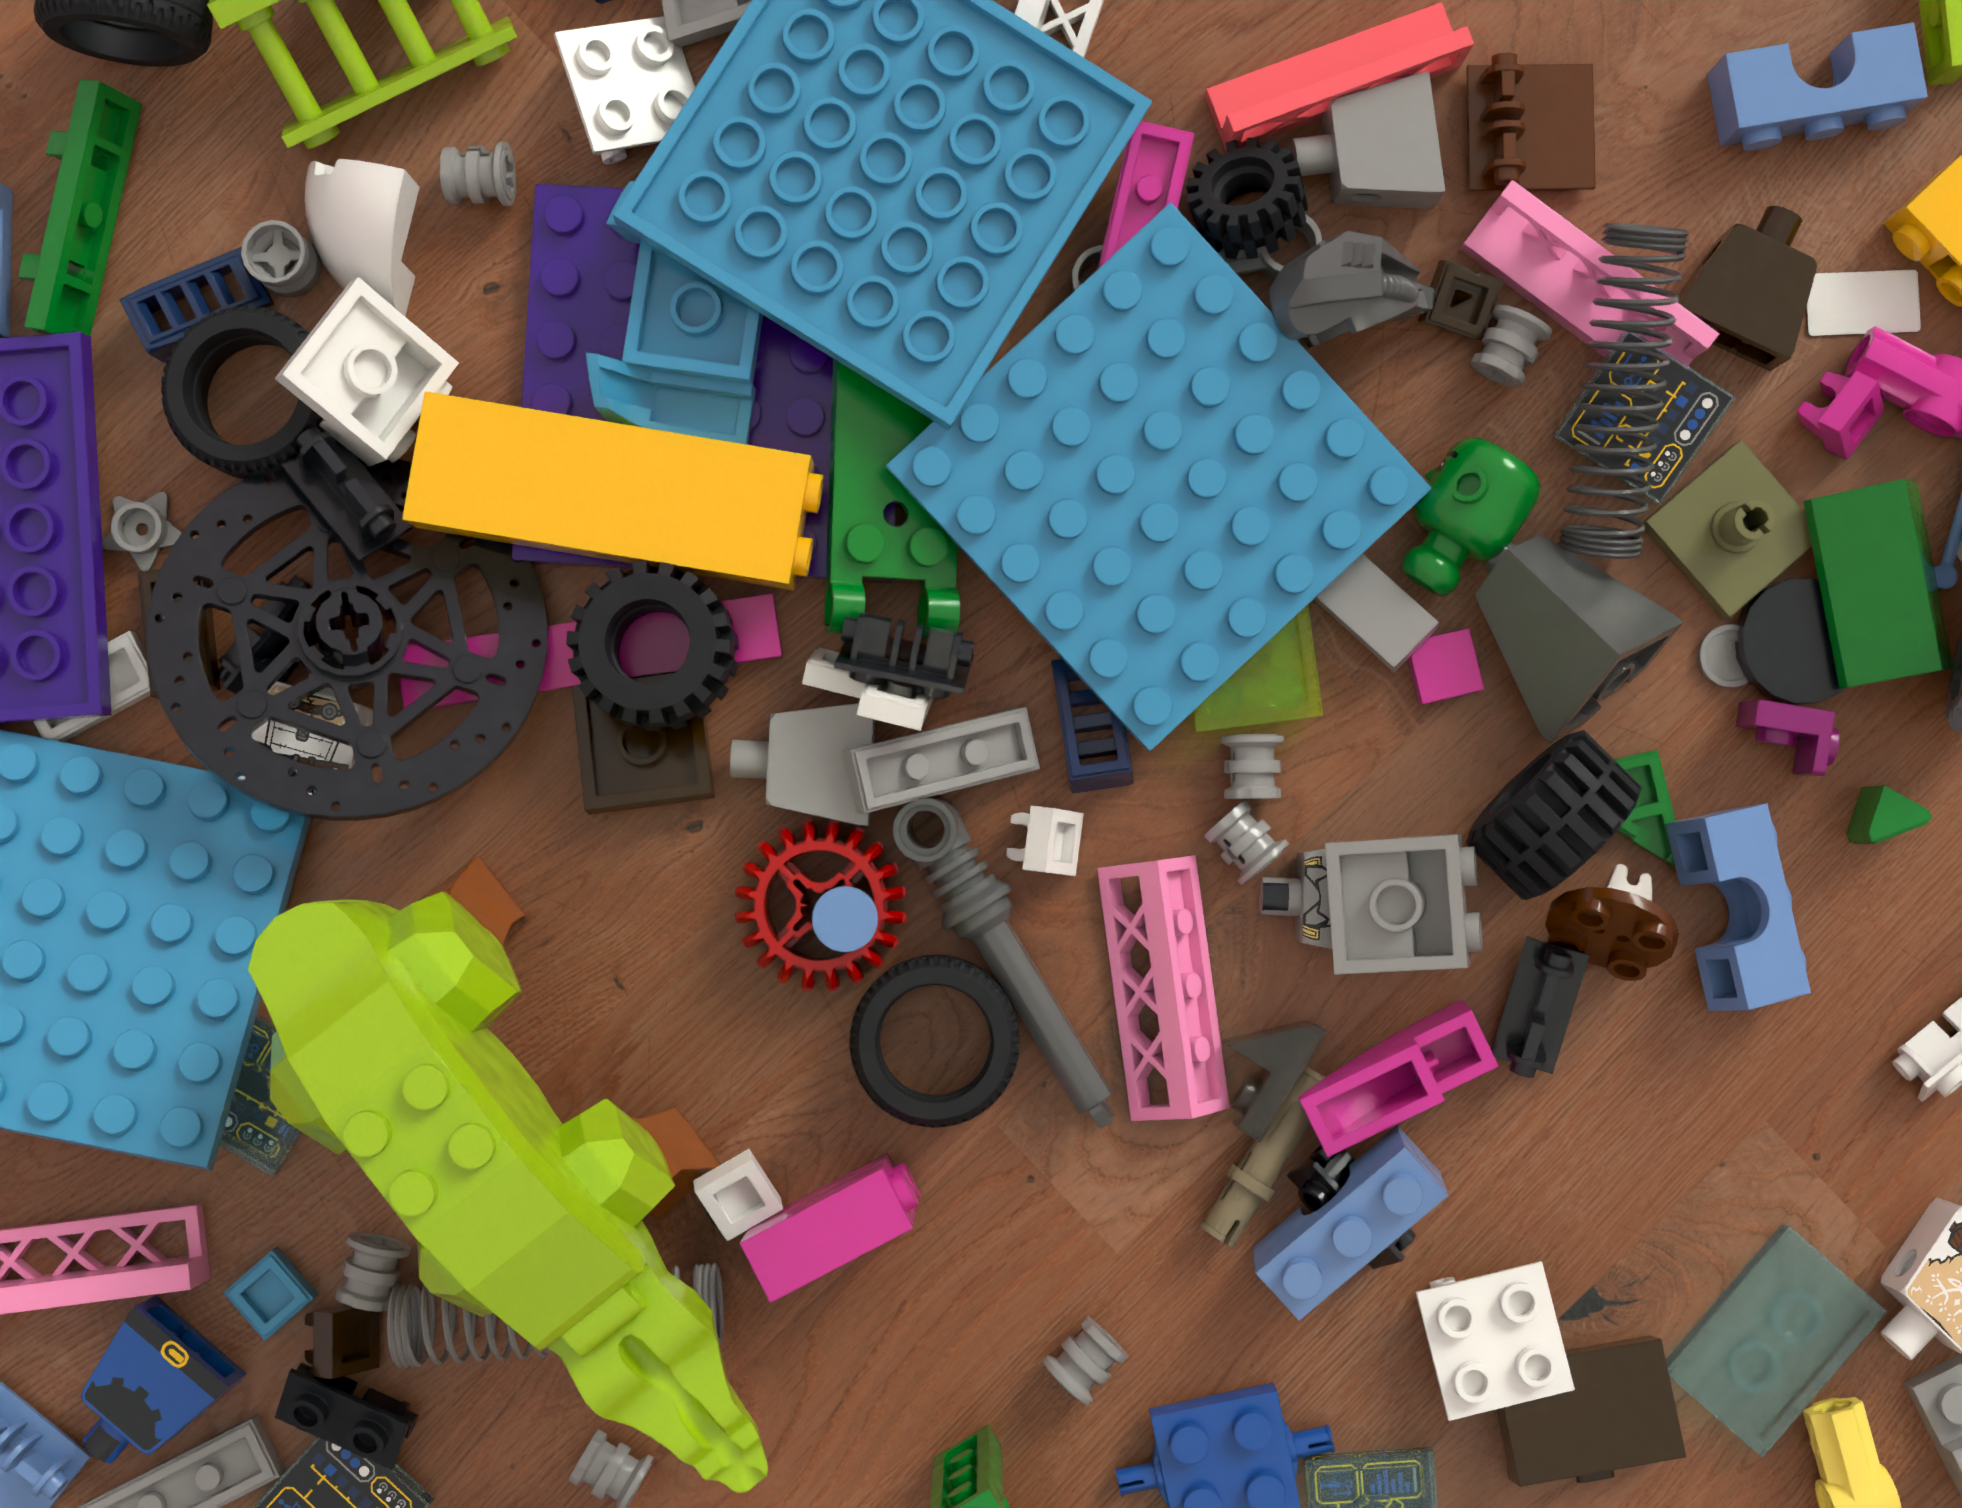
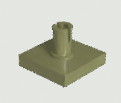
(1731, 529)

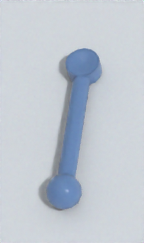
(1945, 572)

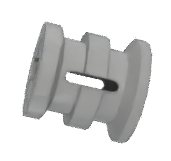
(478, 174)
(1510, 346)
(1252, 766)
(1245, 842)
(371, 1271)
(1085, 1360)
(610, 1470)

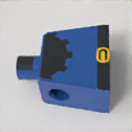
(153, 1382)

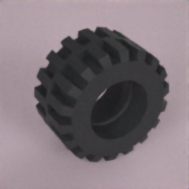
(610, 614)
(1554, 815)

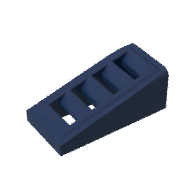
(165, 292)
(1097, 775)

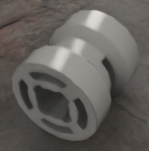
(271, 249)

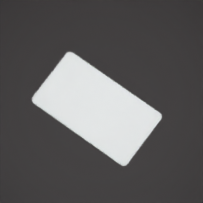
(1860, 300)

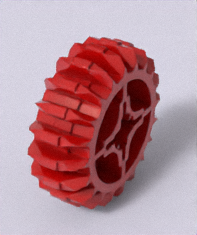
(781, 865)

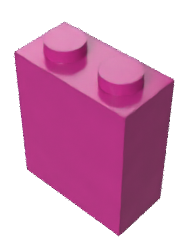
(832, 1226)

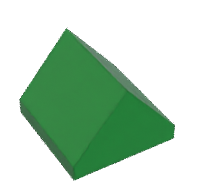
(1883, 815)

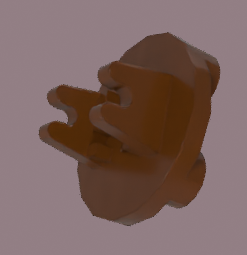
(1614, 925)

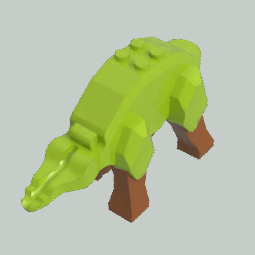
(510, 1207)

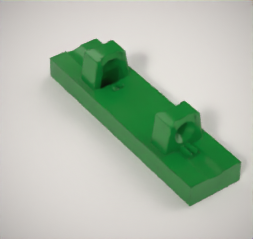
(82, 210)

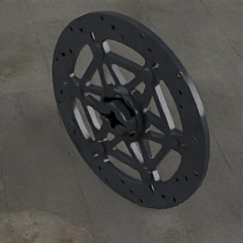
(365, 602)

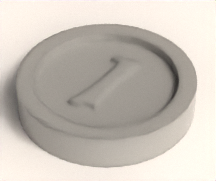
(1718, 657)

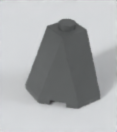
(1568, 631)

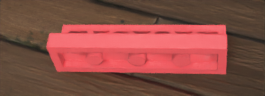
(1303, 85)

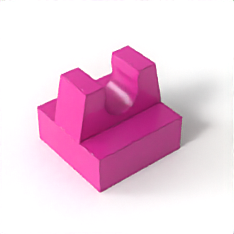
(1848, 417)

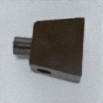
(1754, 289)

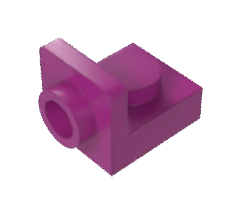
(1782, 723)

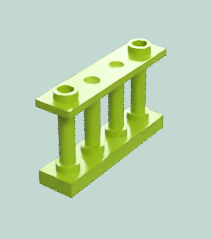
(319, 124)

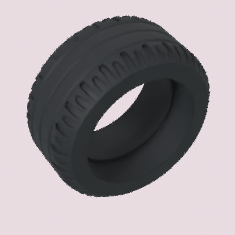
(129, 29)
(189, 377)
(921, 1108)

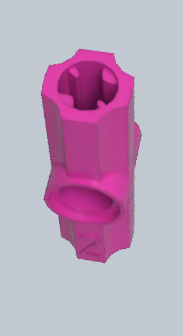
(1914, 380)

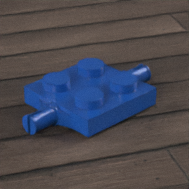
(1225, 1452)

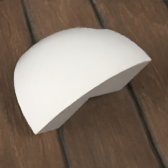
(361, 224)

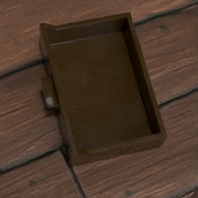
(1610, 1422)

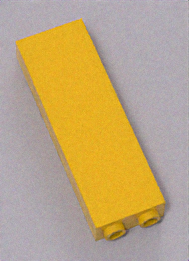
(612, 491)

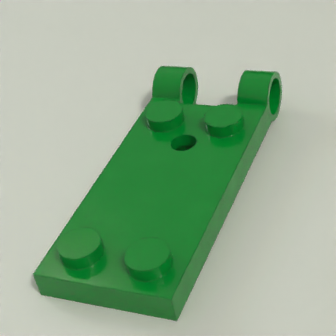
(866, 434)

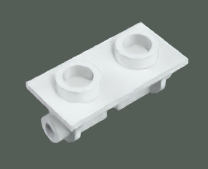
(1934, 1056)

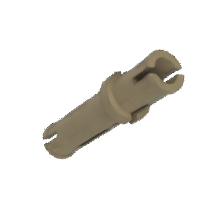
(1259, 1167)

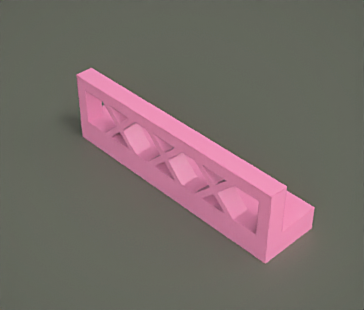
(1557, 272)
(1175, 988)
(100, 1281)

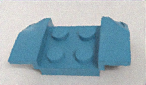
(683, 354)

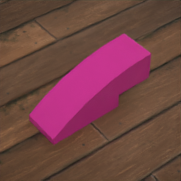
(1398, 1078)

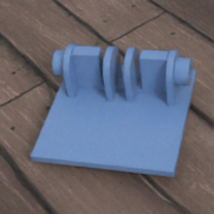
(34, 1455)

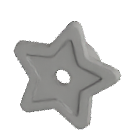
(125, 525)

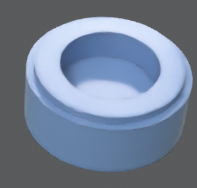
(845, 919)

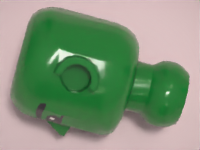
(1470, 512)

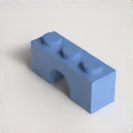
(1763, 98)
(1760, 951)
(1380, 1201)

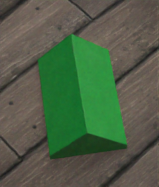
(1878, 583)

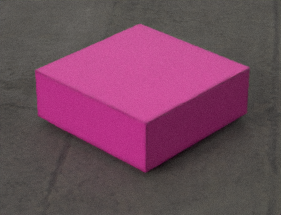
(1445, 667)

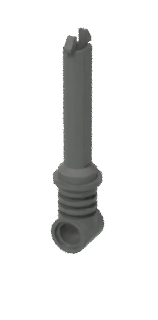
(980, 912)

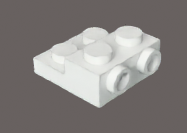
(367, 374)

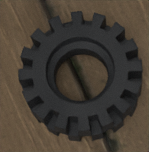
(1244, 172)

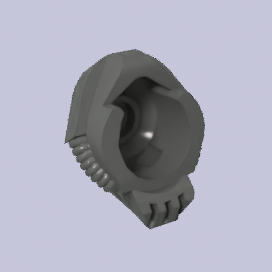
(1345, 288)

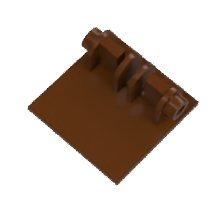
(1530, 125)

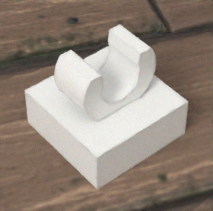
(1050, 840)
(738, 1195)

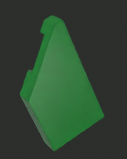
(1653, 809)

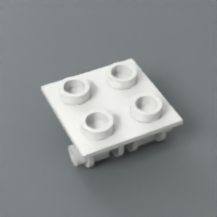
(625, 83)
(1494, 1340)

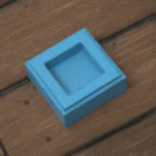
(271, 1293)

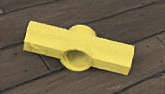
(1847, 1457)

